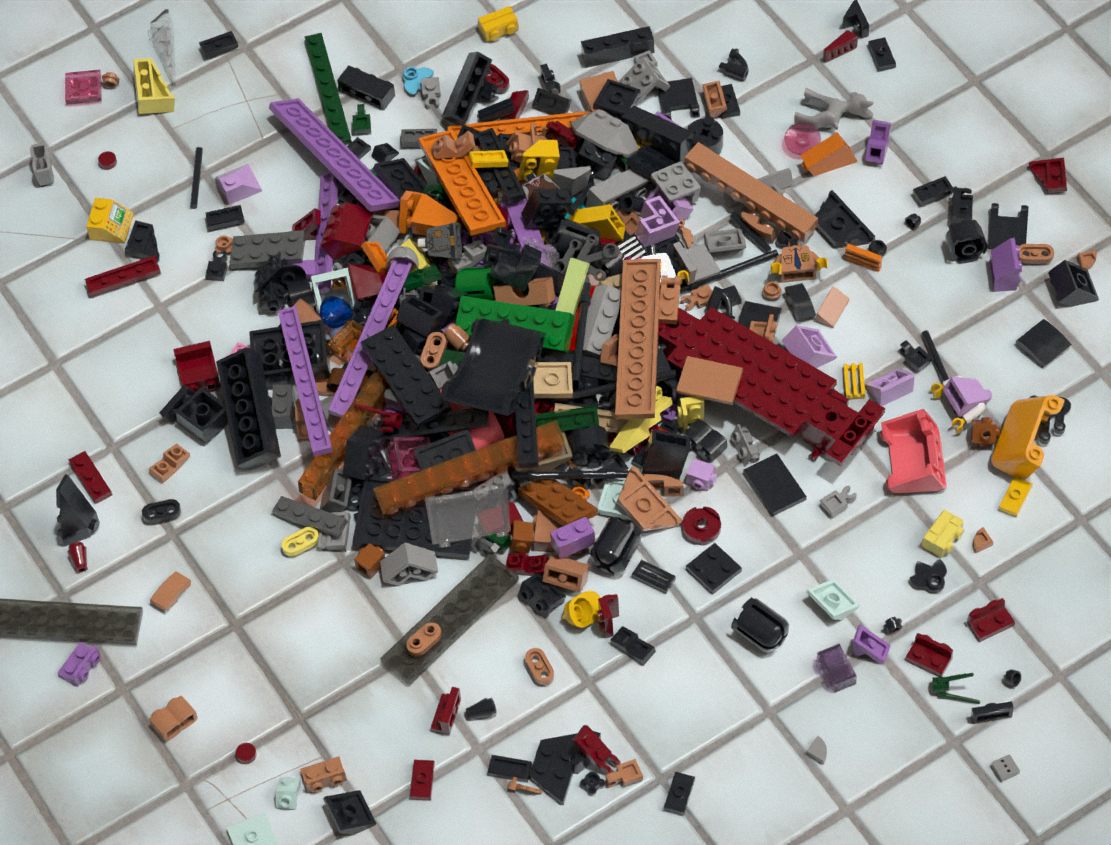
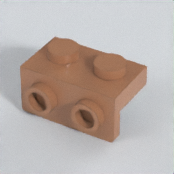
(765, 329)

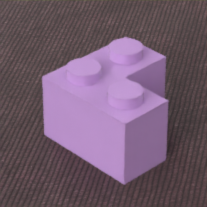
(656, 223)

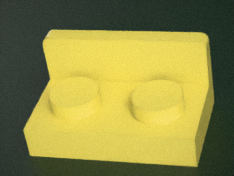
(689, 411)

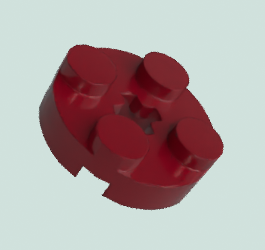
(701, 535)

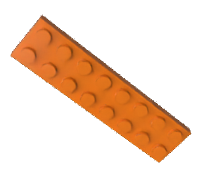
(464, 188)

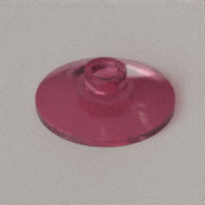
(801, 132)

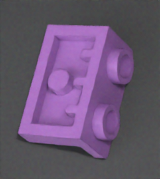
(79, 664)

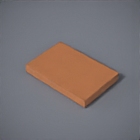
(709, 380)

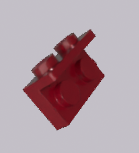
(990, 620)
(930, 655)
(446, 711)

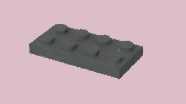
(256, 249)

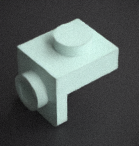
(287, 792)

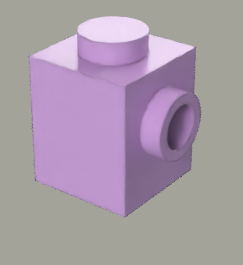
(701, 475)

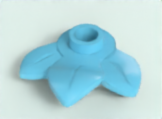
(413, 76)

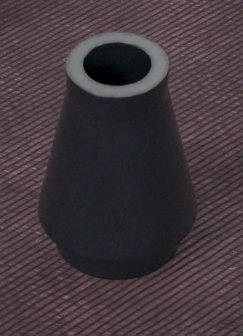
(483, 708)

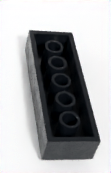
(248, 408)

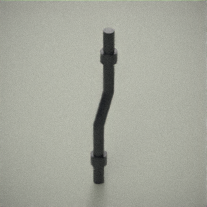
(532, 475)

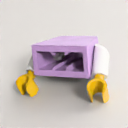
(965, 396)

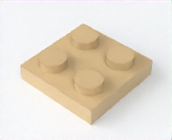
(553, 380)

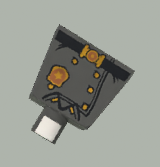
(443, 241)

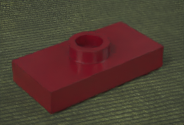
(422, 780)

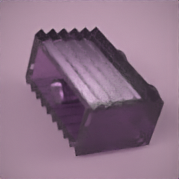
(836, 668)

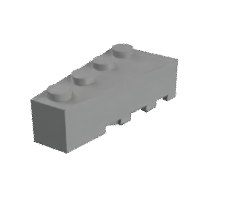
(613, 189)

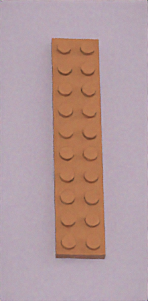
(638, 339)

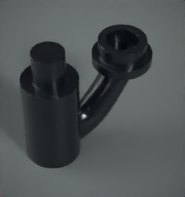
(739, 71)
(716, 298)

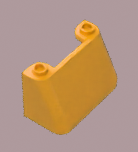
(1015, 447)

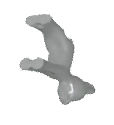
(834, 108)

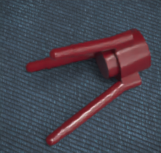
(390, 419)

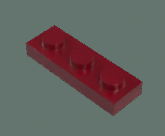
(90, 477)

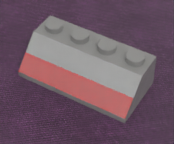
(600, 320)

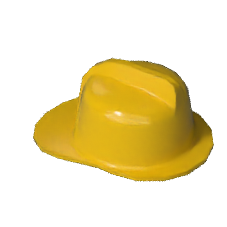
(582, 609)

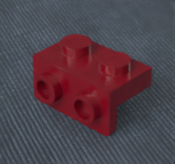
(608, 609)

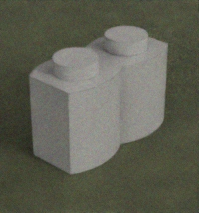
(42, 164)

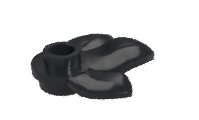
(928, 574)

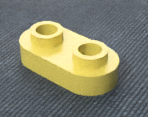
(300, 541)

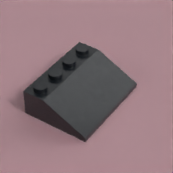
(275, 356)

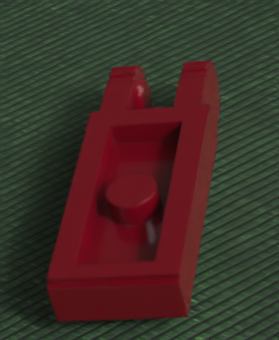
(595, 749)

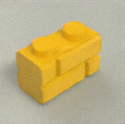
(498, 24)

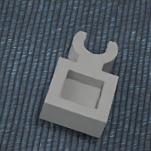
(431, 89)
(836, 502)

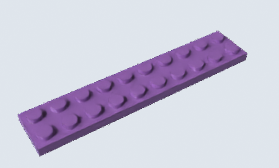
(334, 154)

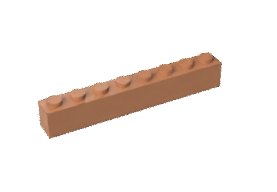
(751, 192)

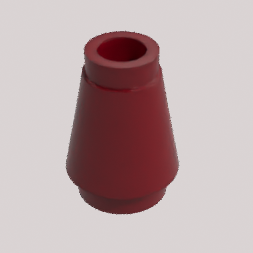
(78, 556)

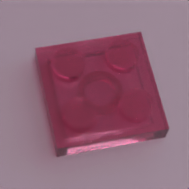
(83, 87)

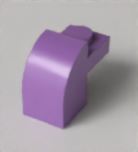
(878, 141)

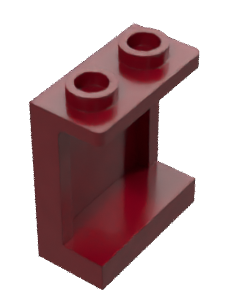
(197, 366)

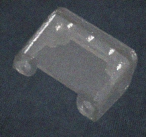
(469, 515)

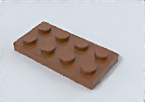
(557, 501)

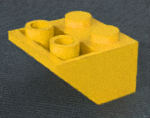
(540, 159)

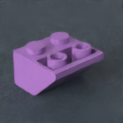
(1005, 266)

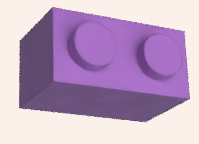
(572, 537)

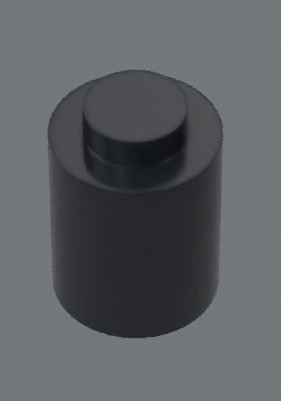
(631, 203)

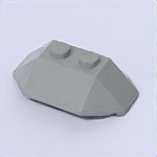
(605, 132)

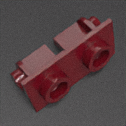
(562, 134)

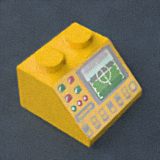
(109, 221)

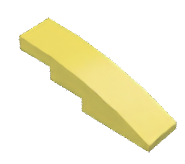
(638, 429)

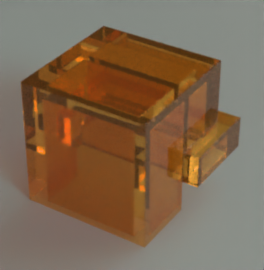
(345, 341)

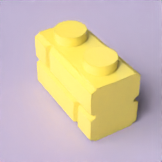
(943, 533)

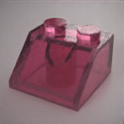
(402, 455)

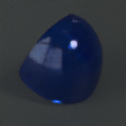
(335, 312)

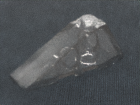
(162, 38)

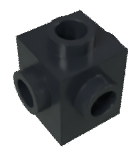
(271, 297)

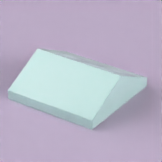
(833, 599)

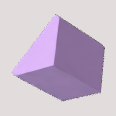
(891, 386)

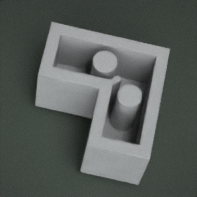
(408, 562)

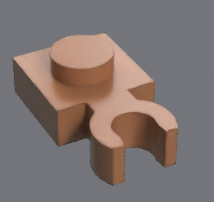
(698, 297)

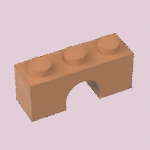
(540, 292)

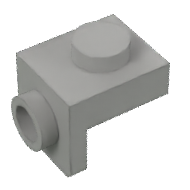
(443, 373)

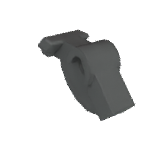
(484, 546)

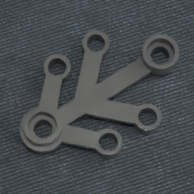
(606, 253)

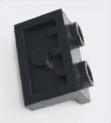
(540, 595)

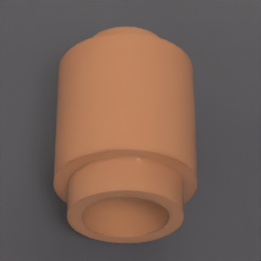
(457, 337)

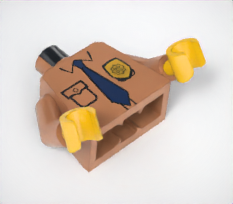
(797, 263)

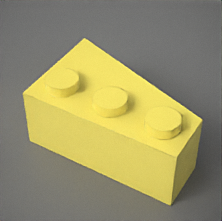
(151, 90)

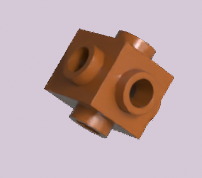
(982, 437)

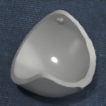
(403, 252)

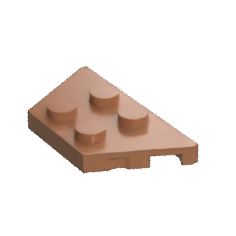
(645, 504)

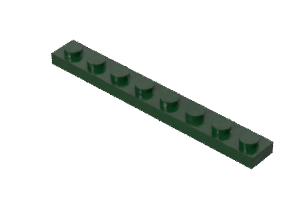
(327, 87)

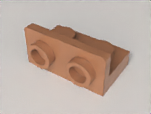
(323, 775)

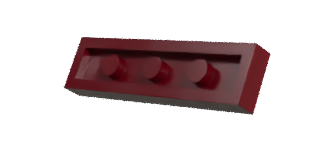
(122, 276)

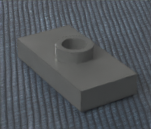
(410, 137)

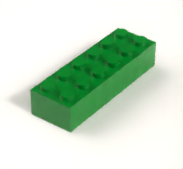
(554, 323)

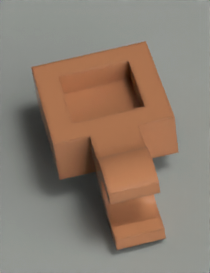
(630, 220)
(626, 772)

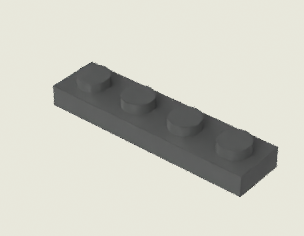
(309, 516)

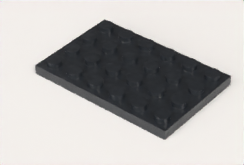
(404, 526)

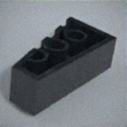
(659, 133)

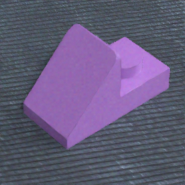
(870, 644)

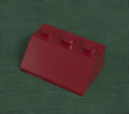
(345, 229)

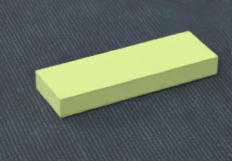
(572, 286)

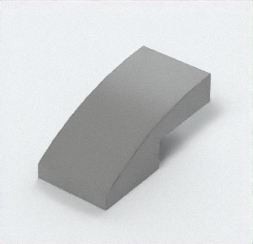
(471, 256)

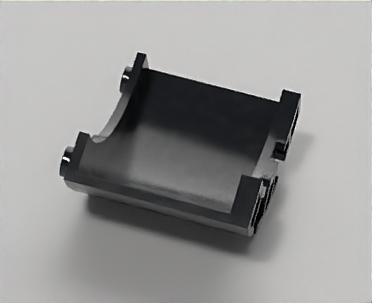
(495, 367)

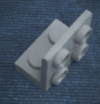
(644, 76)
(677, 182)
(695, 261)

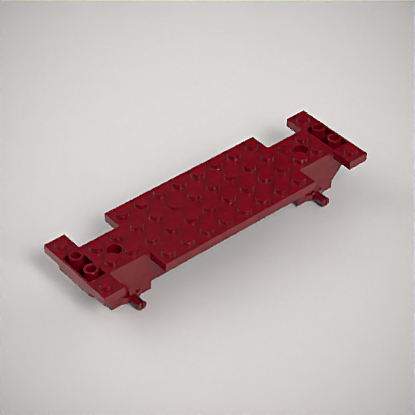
(773, 383)

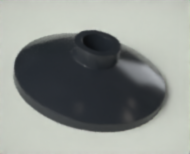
(288, 274)

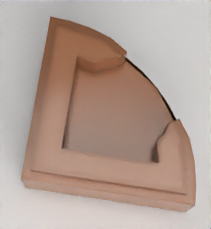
(1087, 259)
(982, 540)

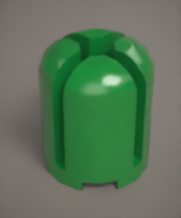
(476, 282)

